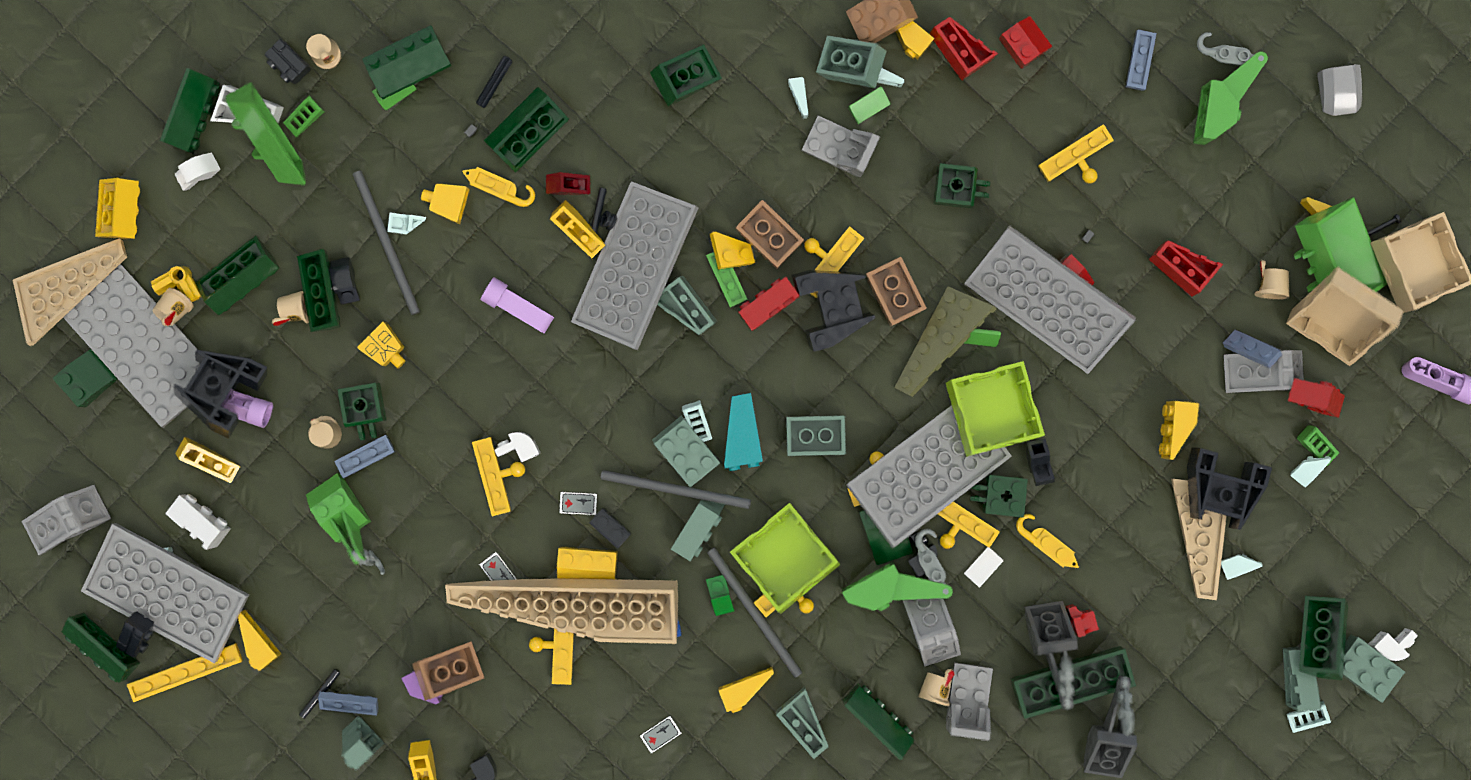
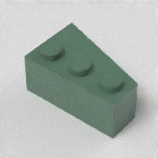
(685, 305)
(698, 529)
(1300, 688)
(359, 743)

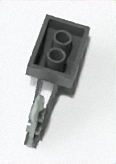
(1050, 633)
(1108, 748)

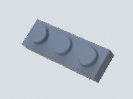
(1140, 60)
(1252, 348)
(364, 456)
(348, 703)

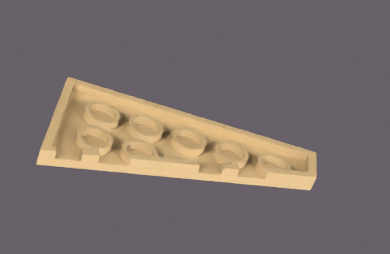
(1202, 543)

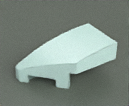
(403, 223)
(1309, 469)
(1239, 565)

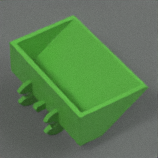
(266, 135)
(1339, 240)

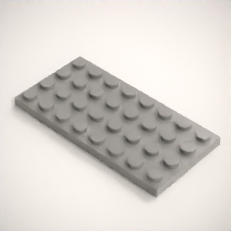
(634, 265)
(1049, 300)
(135, 344)
(921, 477)
(173, 593)

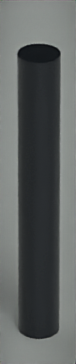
(598, 209)
(324, 687)

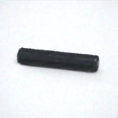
(494, 81)

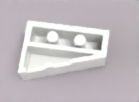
(223, 113)
(198, 521)

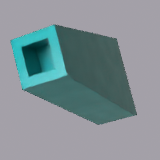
(742, 436)

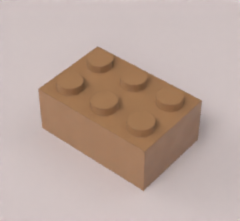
(880, 18)
(769, 234)
(895, 291)
(448, 671)

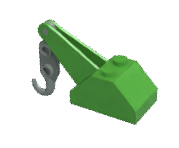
(1220, 99)
(342, 517)
(887, 584)

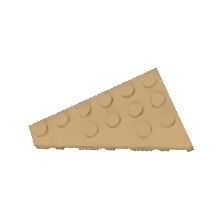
(56, 289)

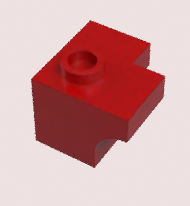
(1081, 621)

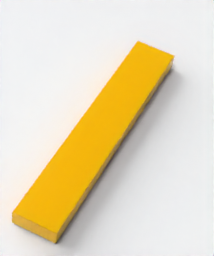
(182, 673)

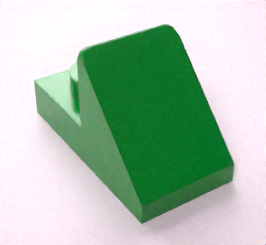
(719, 595)

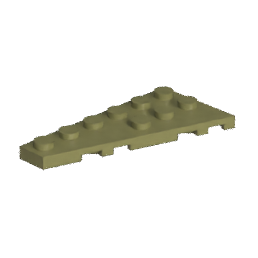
(945, 333)

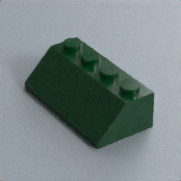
(406, 62)
(190, 111)
(526, 129)
(237, 275)
(318, 291)
(1323, 637)
(99, 647)
(878, 720)

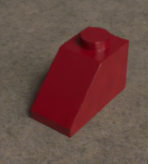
(567, 184)

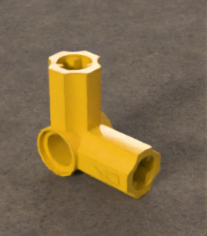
(170, 280)

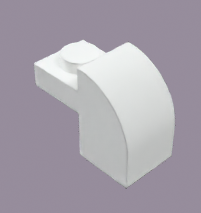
(196, 169)
(522, 442)
(1393, 648)

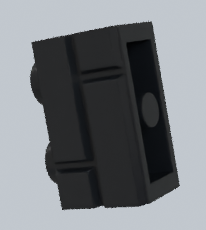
(287, 61)
(610, 528)
(135, 634)

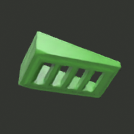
(309, 101)
(1309, 436)

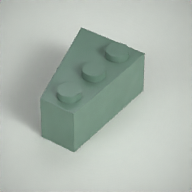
(803, 723)

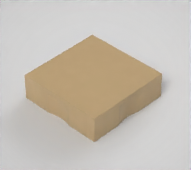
(1421, 262)
(1344, 316)

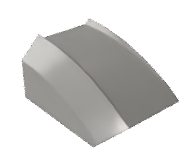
(1340, 89)

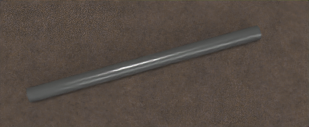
(386, 242)
(676, 489)
(754, 612)

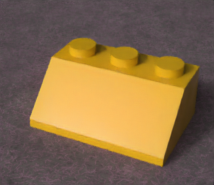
(117, 208)
(586, 563)

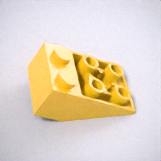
(1178, 424)

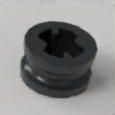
(608, 220)

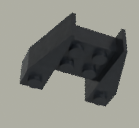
(837, 305)
(213, 386)
(1222, 492)

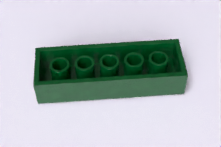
(1092, 678)

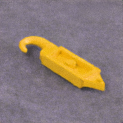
(497, 186)
(1047, 543)

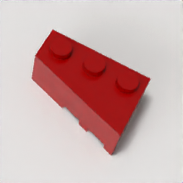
(960, 48)
(1184, 267)
(768, 303)
(1318, 397)

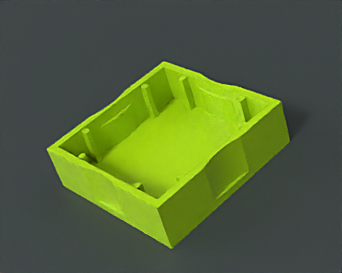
(994, 409)
(785, 558)

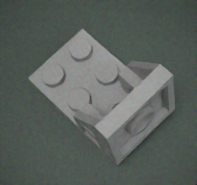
(840, 146)
(1250, 376)
(65, 518)
(932, 629)
(968, 701)

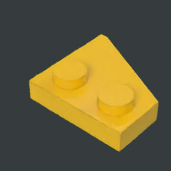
(730, 251)

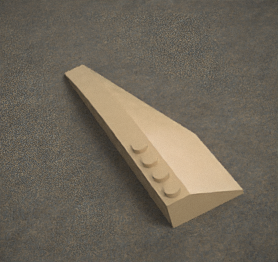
(587, 607)

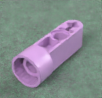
(498, 295)
(1458, 387)
(250, 409)

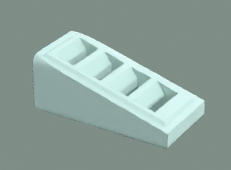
(889, 78)
(798, 91)
(694, 406)
(1311, 723)

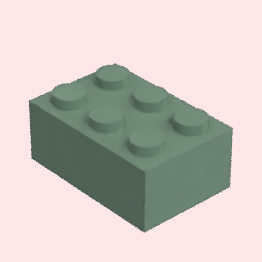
(851, 61)
(815, 435)
(685, 451)
(1369, 669)

